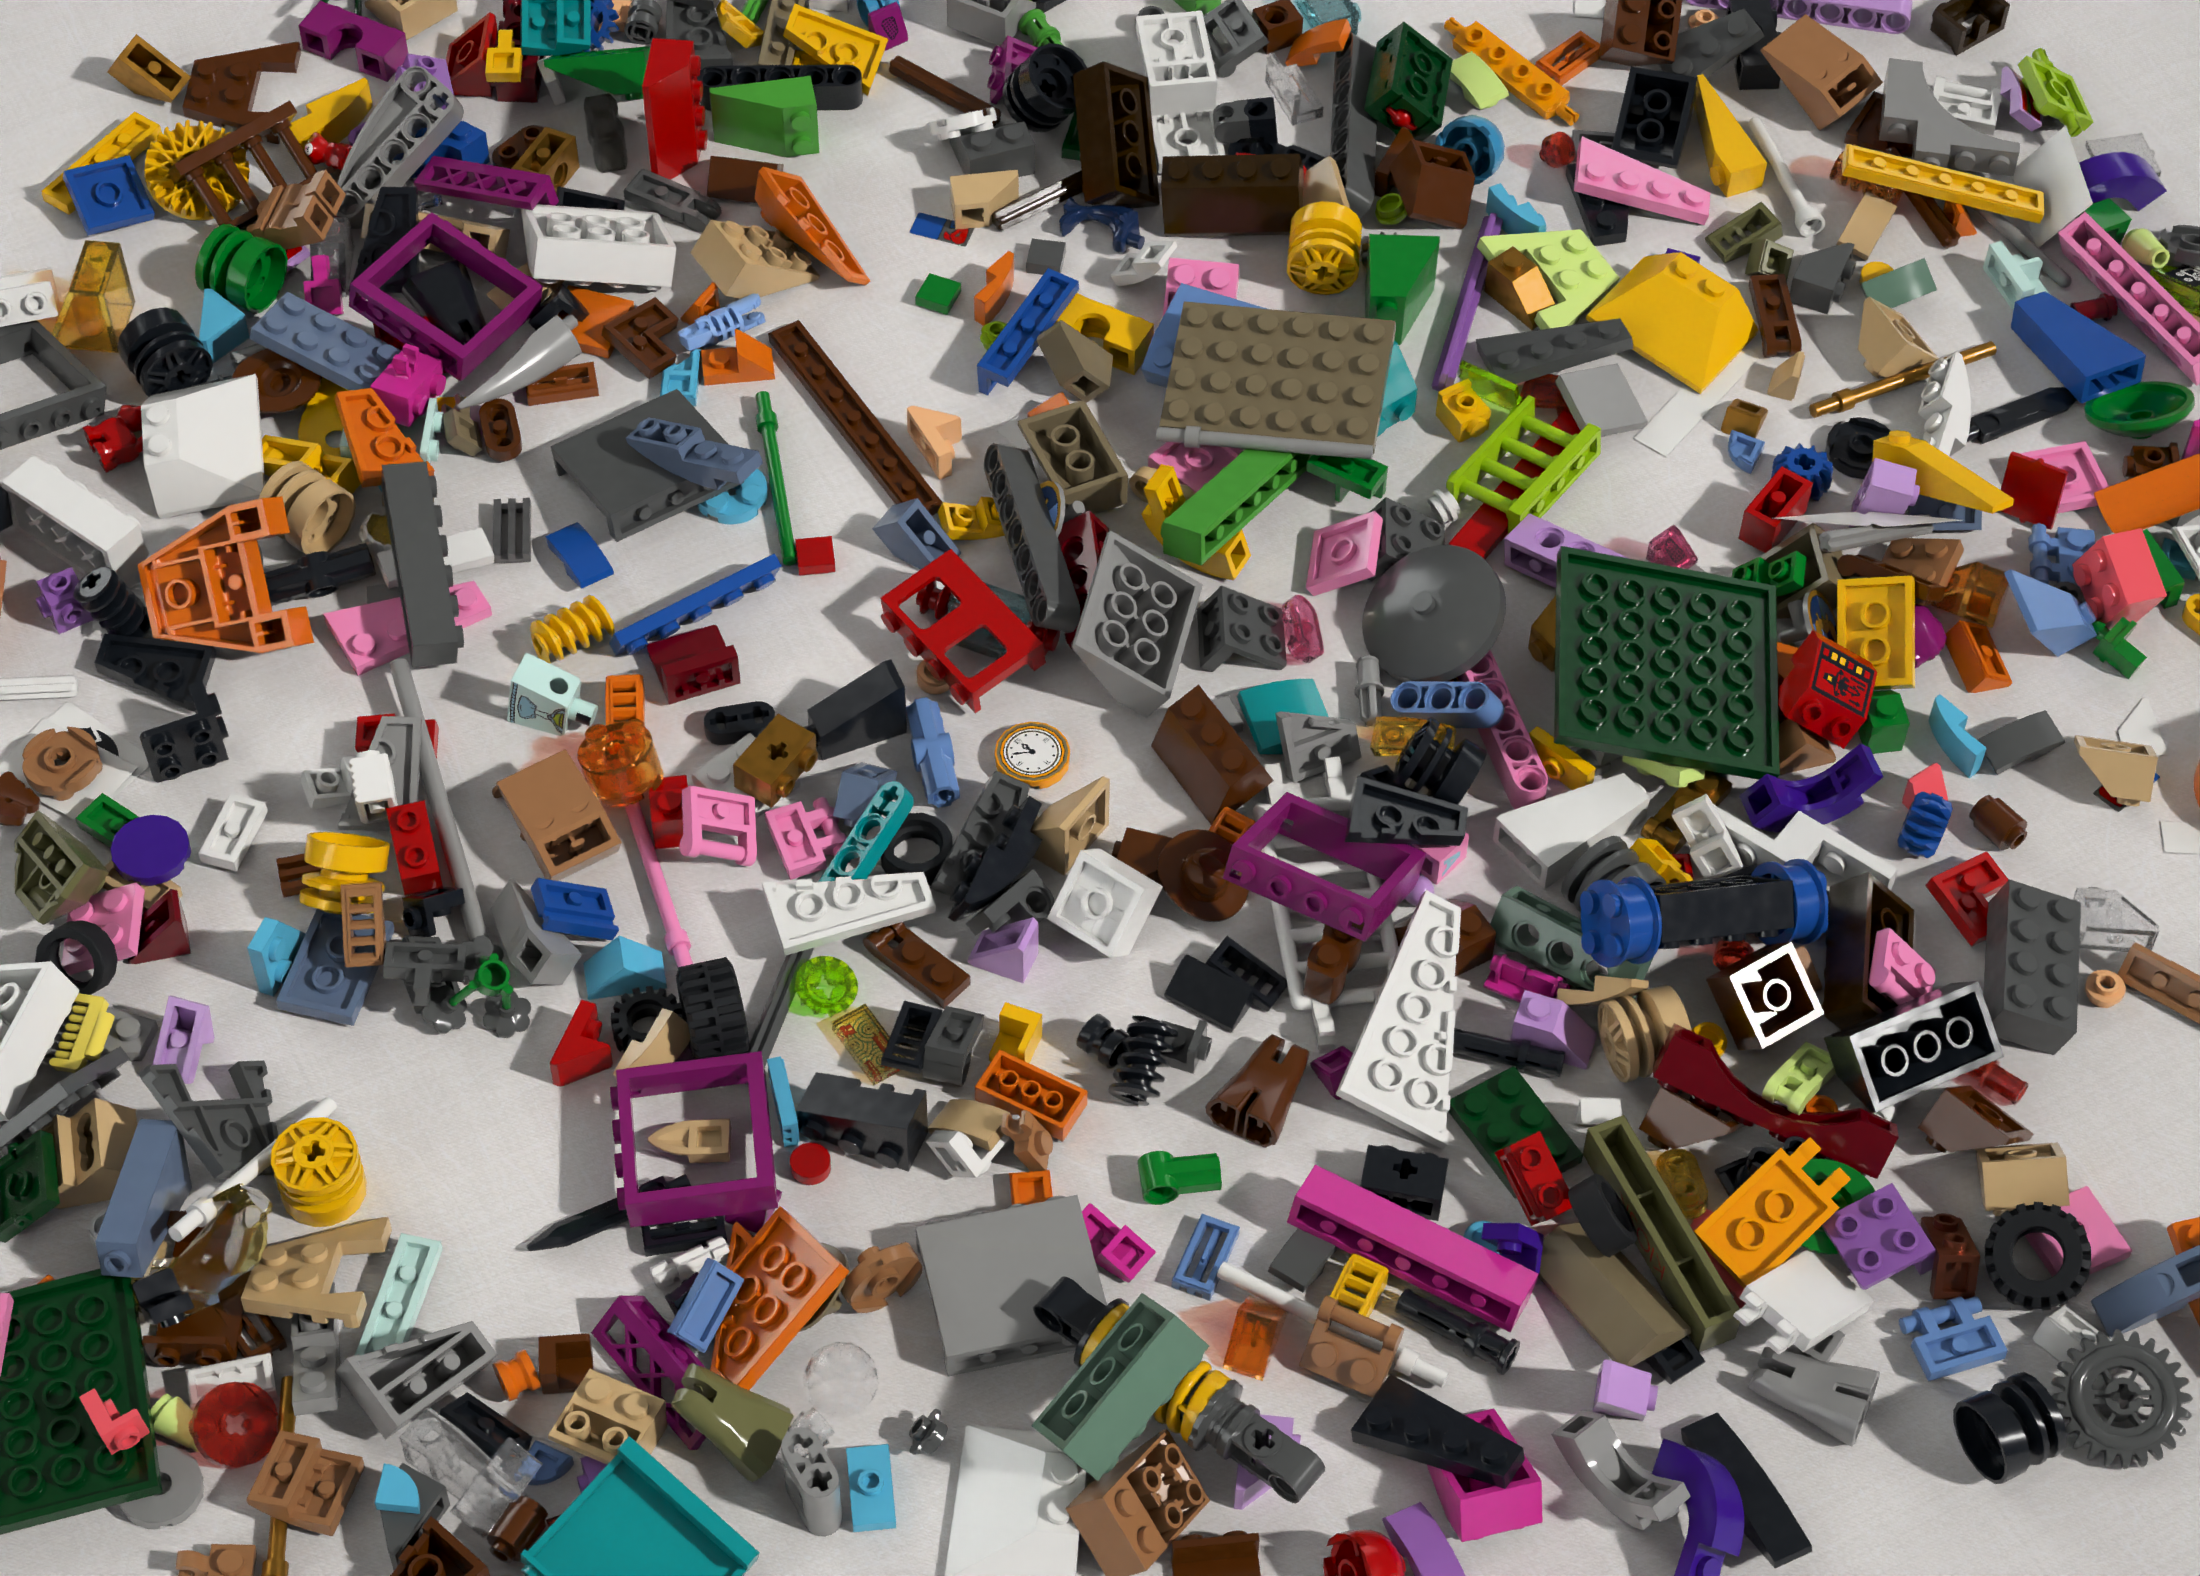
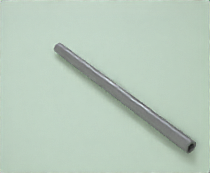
(439, 803)

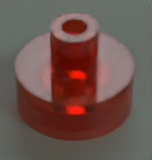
(1557, 150)
(1730, 952)

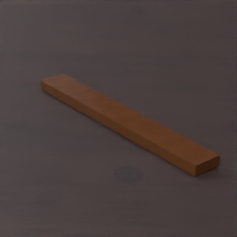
(852, 417)

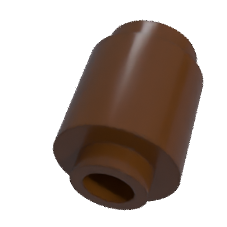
(1998, 822)
(517, 1529)

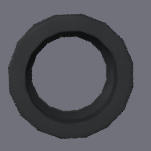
(919, 826)
(98, 945)
(1602, 1215)

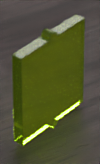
(1491, 386)

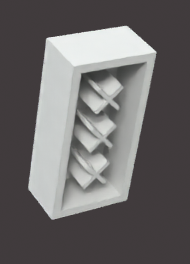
(74, 521)

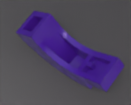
(2123, 177)
(1823, 797)
(1713, 1508)

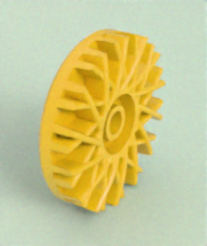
(183, 198)

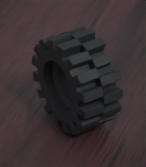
(638, 1007)

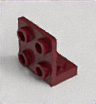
(694, 664)

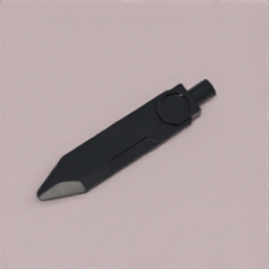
(2020, 414)
(596, 1219)

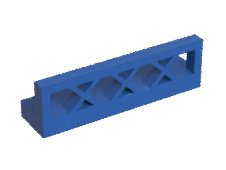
(1019, 336)

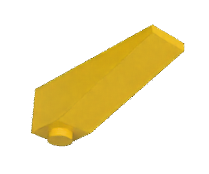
(1730, 153)
(1939, 474)

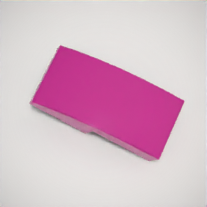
(1115, 1248)

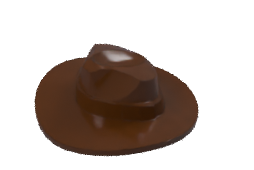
(281, 382)
(1193, 873)

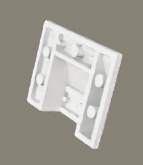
(203, 446)
(1014, 1506)

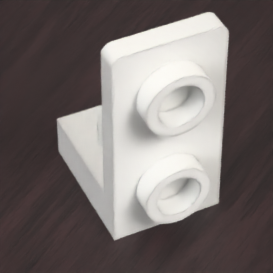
(961, 1155)

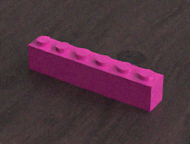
(1413, 1248)

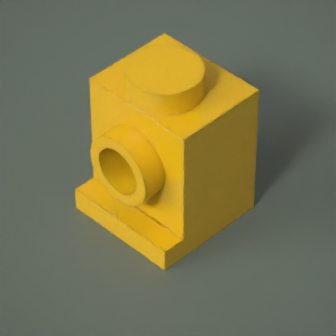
(1462, 411)

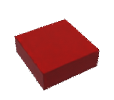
(815, 555)

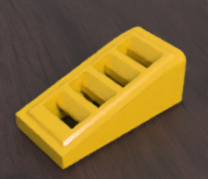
(1362, 1277)

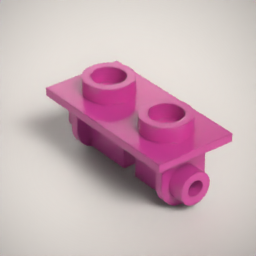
(1512, 978)

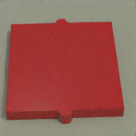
(2035, 489)

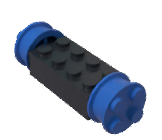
(1639, 918)

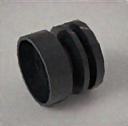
(1043, 87)
(164, 352)
(1437, 767)
(2010, 1427)

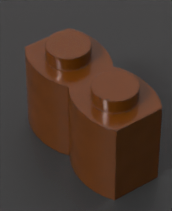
(1330, 963)

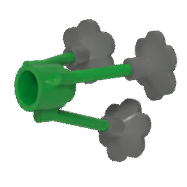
(490, 977)

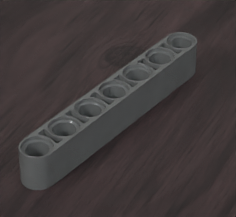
(1352, 127)
(1031, 538)

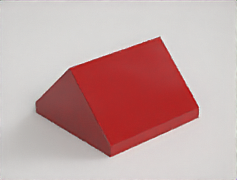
(468, 57)

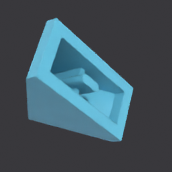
(221, 325)
(623, 967)

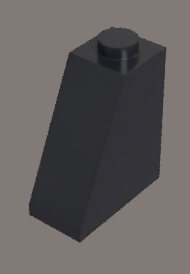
(860, 712)

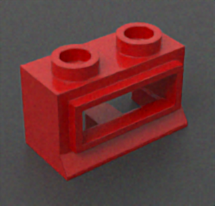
(1535, 1178)

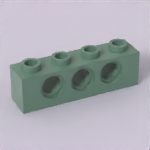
(1511, 921)

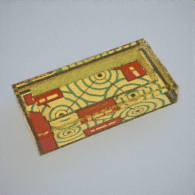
(865, 1042)

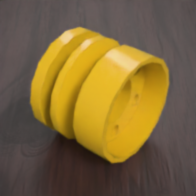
(1324, 248)
(342, 860)
(318, 1172)

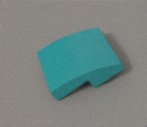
(555, 27)
(1265, 700)

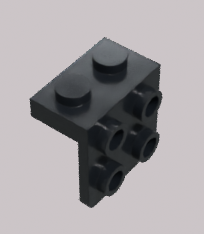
(188, 742)

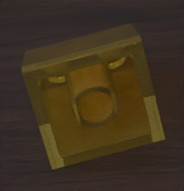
(96, 300)

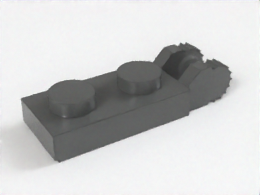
(672, 200)

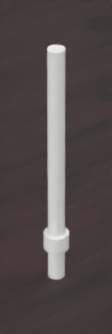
(202, 1213)
(1405, 1360)

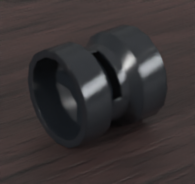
(1102, 1039)

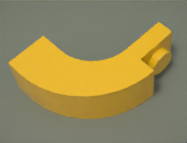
(1164, 498)

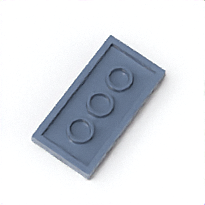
(323, 343)

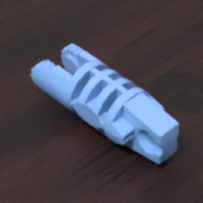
(721, 323)

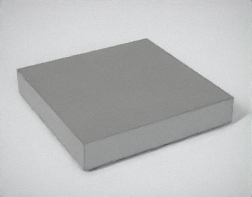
(1602, 399)

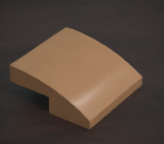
(305, 1483)

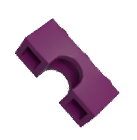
(333, 29)

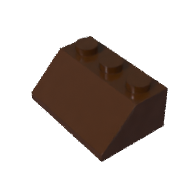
(1208, 755)

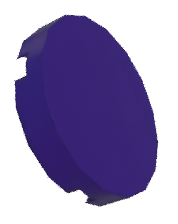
(150, 850)

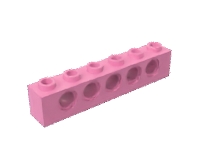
(2135, 291)

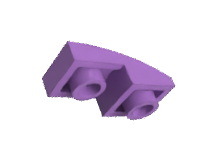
(1422, 1542)

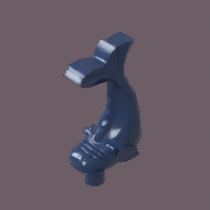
(1121, 220)

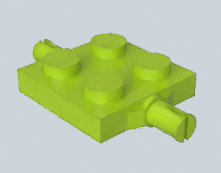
(2054, 92)

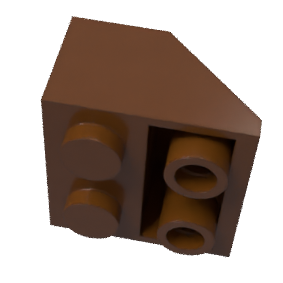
(1640, 32)
(1434, 183)

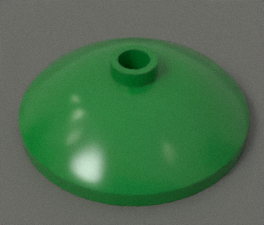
(2141, 409)

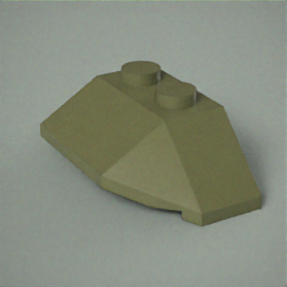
(54, 870)

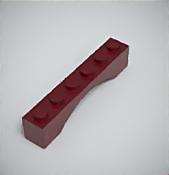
(1849, 1136)

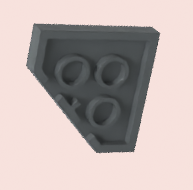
(62, 1097)

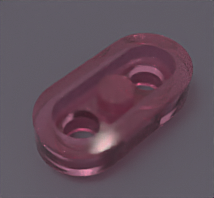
(1302, 629)

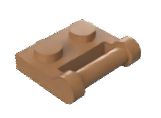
(1348, 1360)

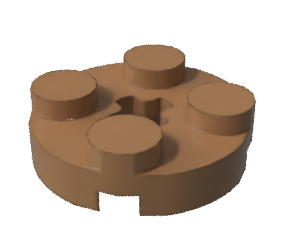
(66, 779)
(881, 1275)

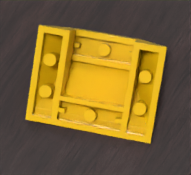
(1680, 317)

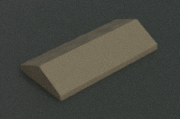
(1608, 1297)

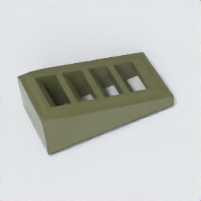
(1748, 220)

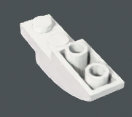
(1947, 405)

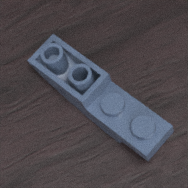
(687, 453)
(2150, 1293)

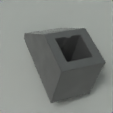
(1821, 277)

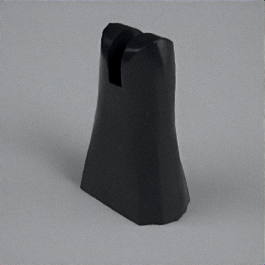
(446, 299)

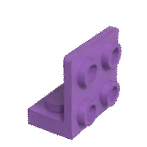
(1879, 1237)

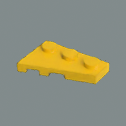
(836, 42)

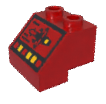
(1827, 689)

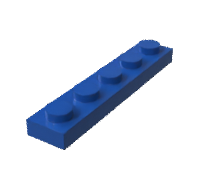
(695, 606)

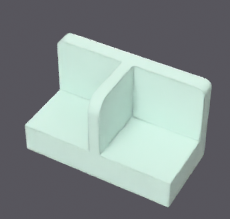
(2012, 273)

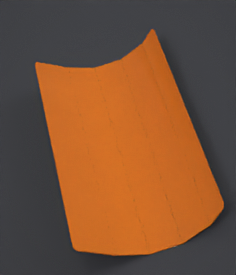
(2152, 496)

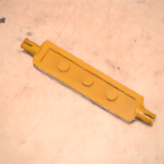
(1514, 71)

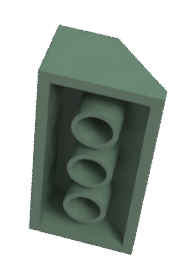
(1121, 1386)

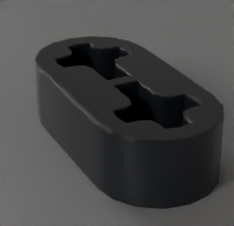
(737, 720)

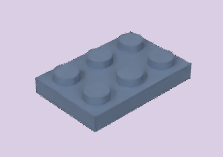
(318, 977)

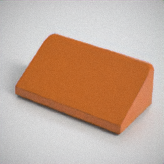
(1976, 657)

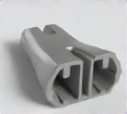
(1819, 1391)

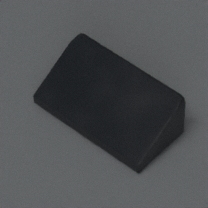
(1209, 993)

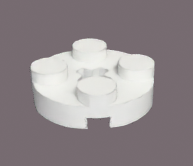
(952, 125)

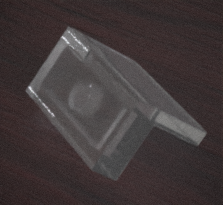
(1292, 91)

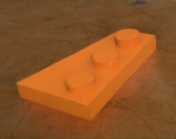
(373, 435)

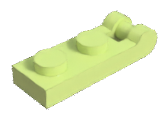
(1800, 1078)

